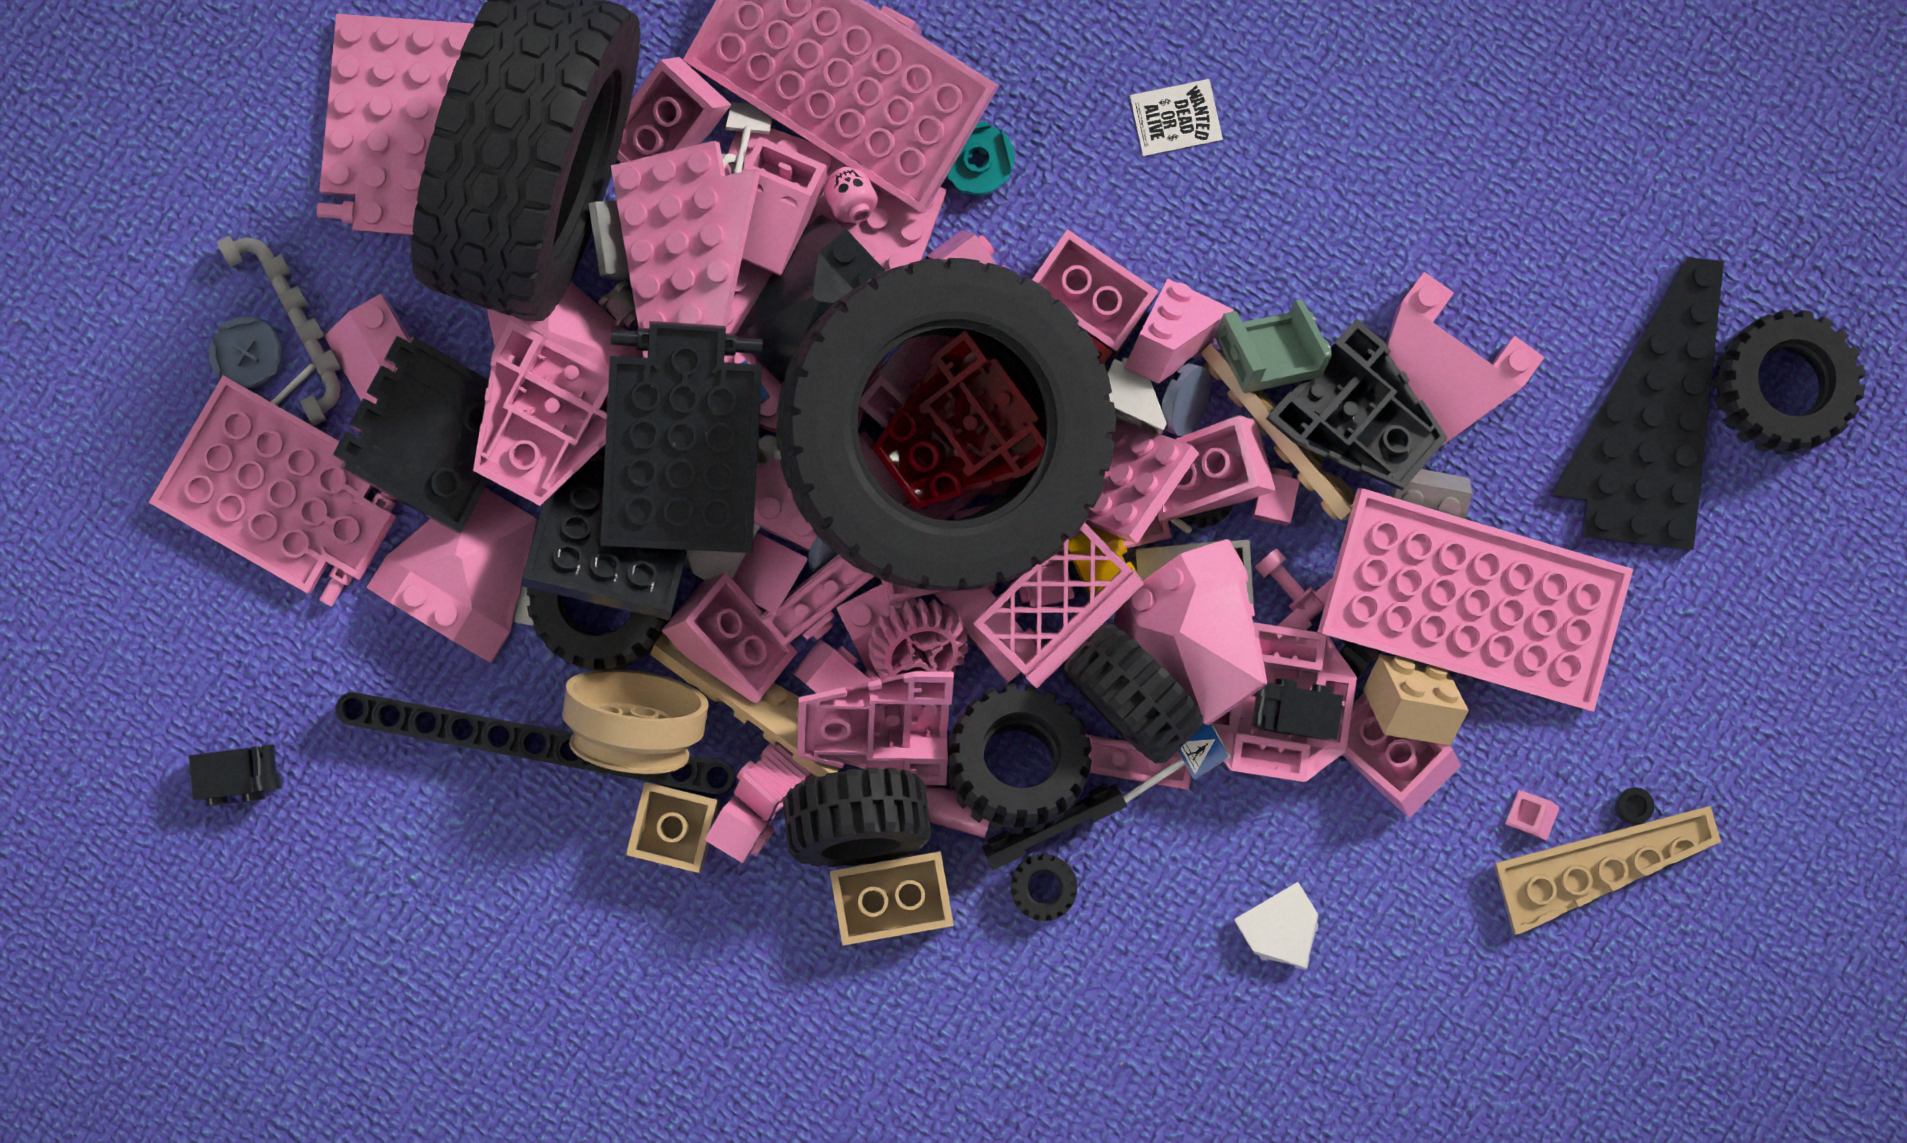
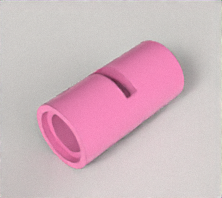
(947, 812)

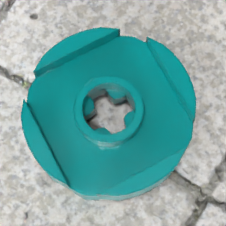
(995, 171)

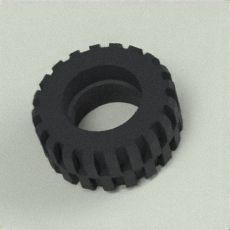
(1831, 361)
(589, 649)
(1133, 693)
(1026, 713)
(856, 817)

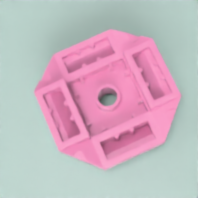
(1301, 658)

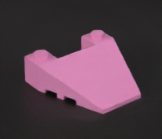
(1445, 372)

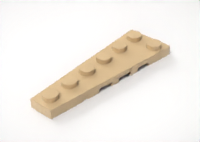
(1336, 494)
(773, 714)
(1573, 874)

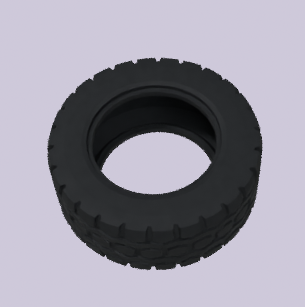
(524, 151)
(1045, 355)

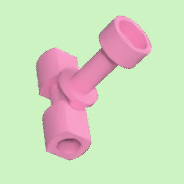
(1305, 604)

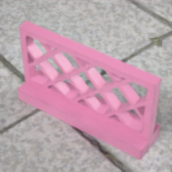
(1075, 630)

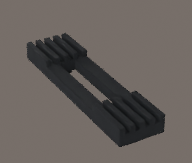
(1009, 847)

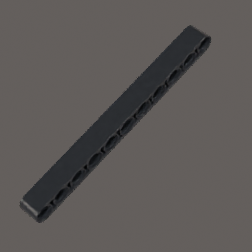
(517, 745)

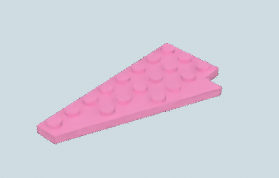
(684, 233)

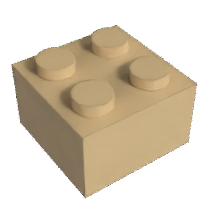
(1415, 700)
(672, 827)

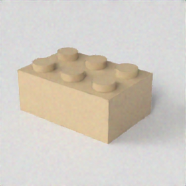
(891, 898)

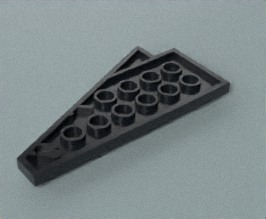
(1648, 437)

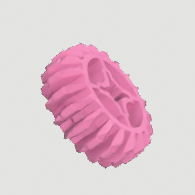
(918, 640)

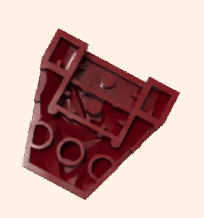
(961, 426)

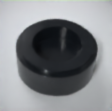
(1634, 805)

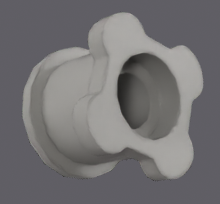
(620, 304)

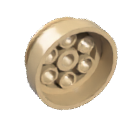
(633, 720)

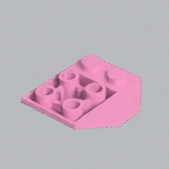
(782, 204)

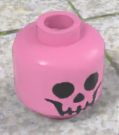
(850, 195)

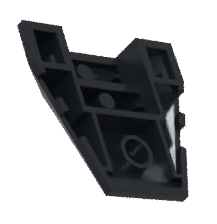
(819, 273)
(1362, 412)

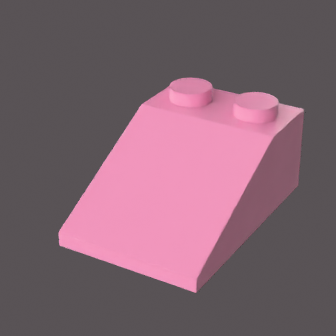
(670, 112)
(1225, 472)
(727, 638)
(1396, 766)

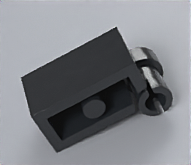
(1297, 711)
(234, 773)

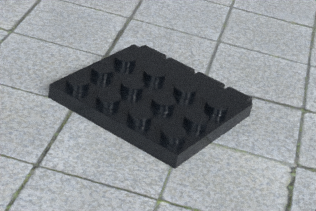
(420, 433)

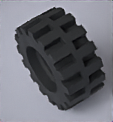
(1061, 871)

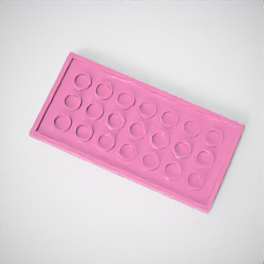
(848, 85)
(1475, 600)

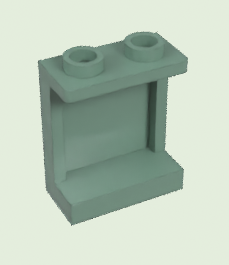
(1273, 348)

